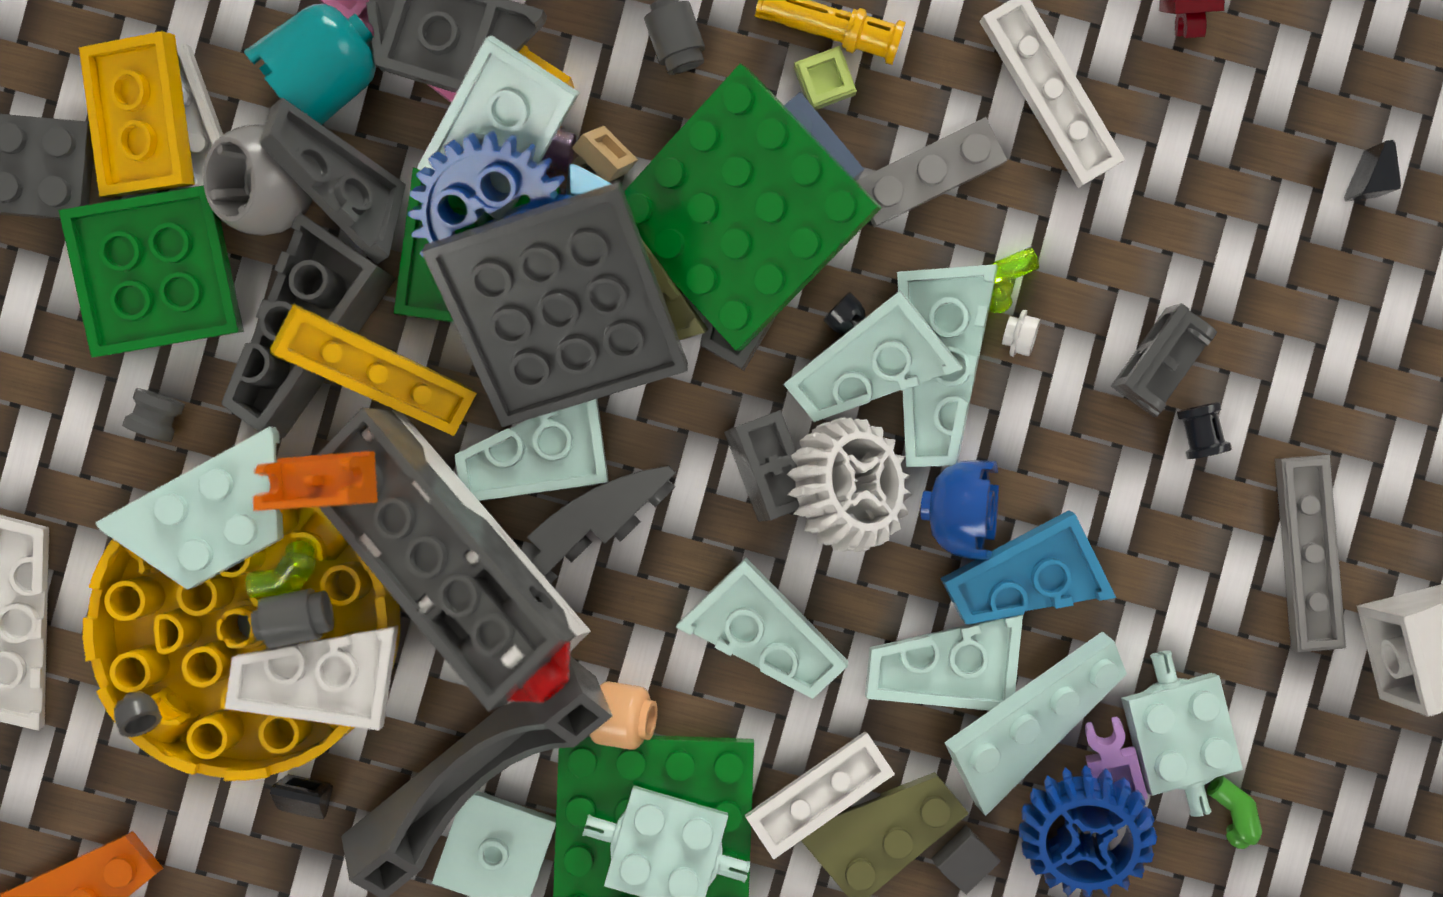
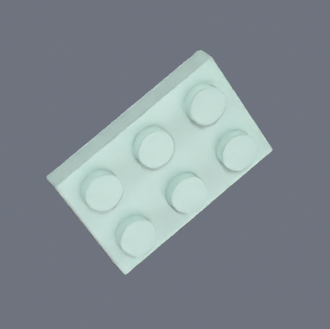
(508, 97)

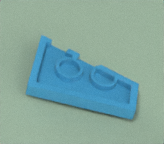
(1029, 573)

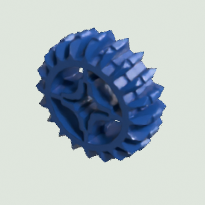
(1095, 807)

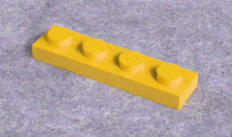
(372, 370)

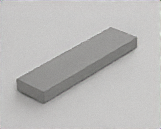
(1310, 553)

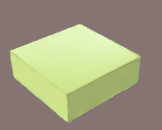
(825, 78)

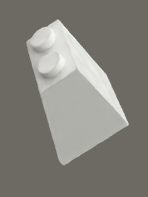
(1407, 648)

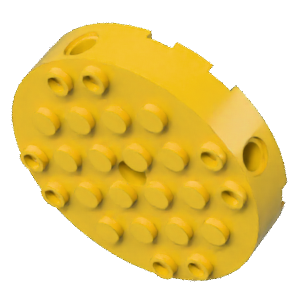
(181, 644)

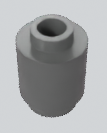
(675, 35)
(292, 618)

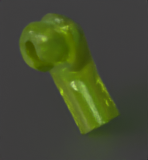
(1007, 272)
(289, 574)

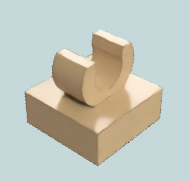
(603, 154)

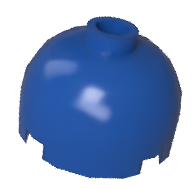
(963, 508)

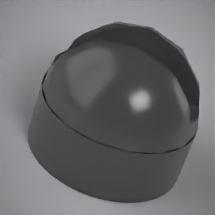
(136, 714)

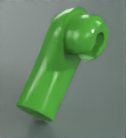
(1246, 824)

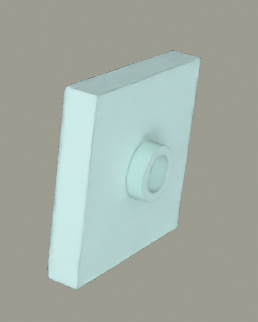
(494, 848)

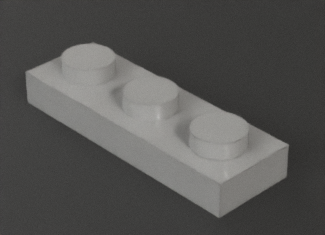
(933, 170)

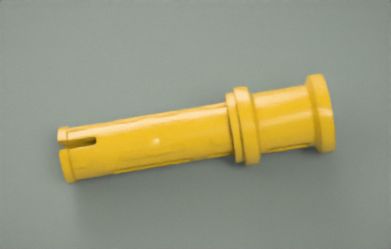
(852, 29)

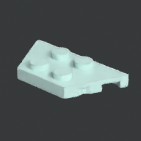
(204, 516)

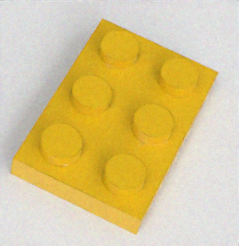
(137, 115)

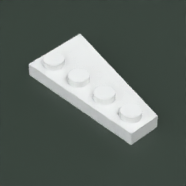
(23, 622)

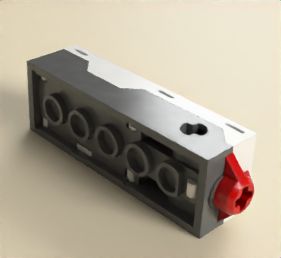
(455, 567)

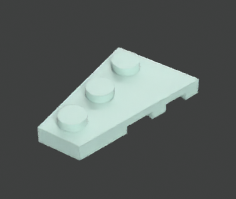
(538, 455)
(761, 626)
(949, 668)

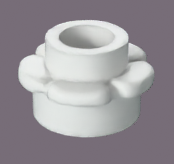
(1021, 334)

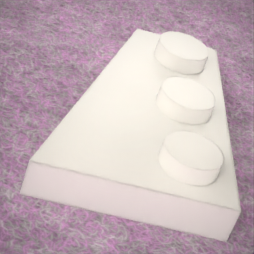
(319, 681)

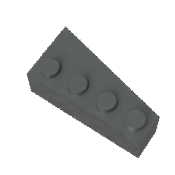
(320, 277)

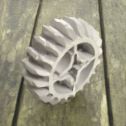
(860, 483)

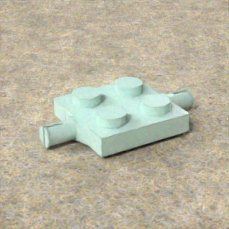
(1182, 733)
(665, 847)

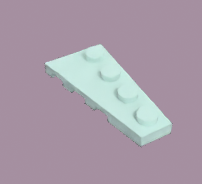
(956, 309)
(1026, 726)

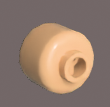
(632, 717)

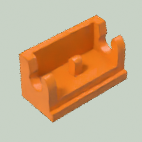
(318, 481)

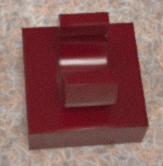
(1190, 15)

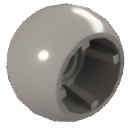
(249, 186)

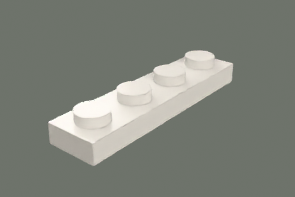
(1051, 90)

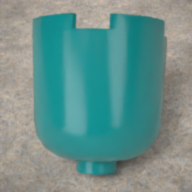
(317, 60)

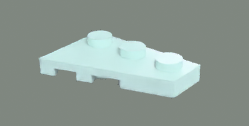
(873, 359)

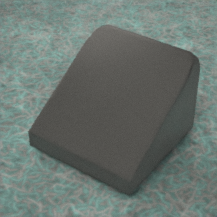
(965, 860)

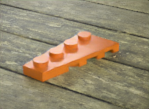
(107, 871)

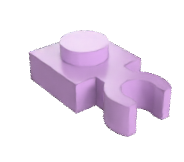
(1116, 760)

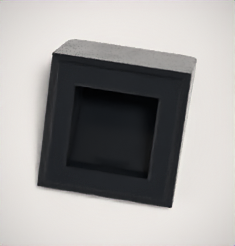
(1375, 173)
(302, 796)

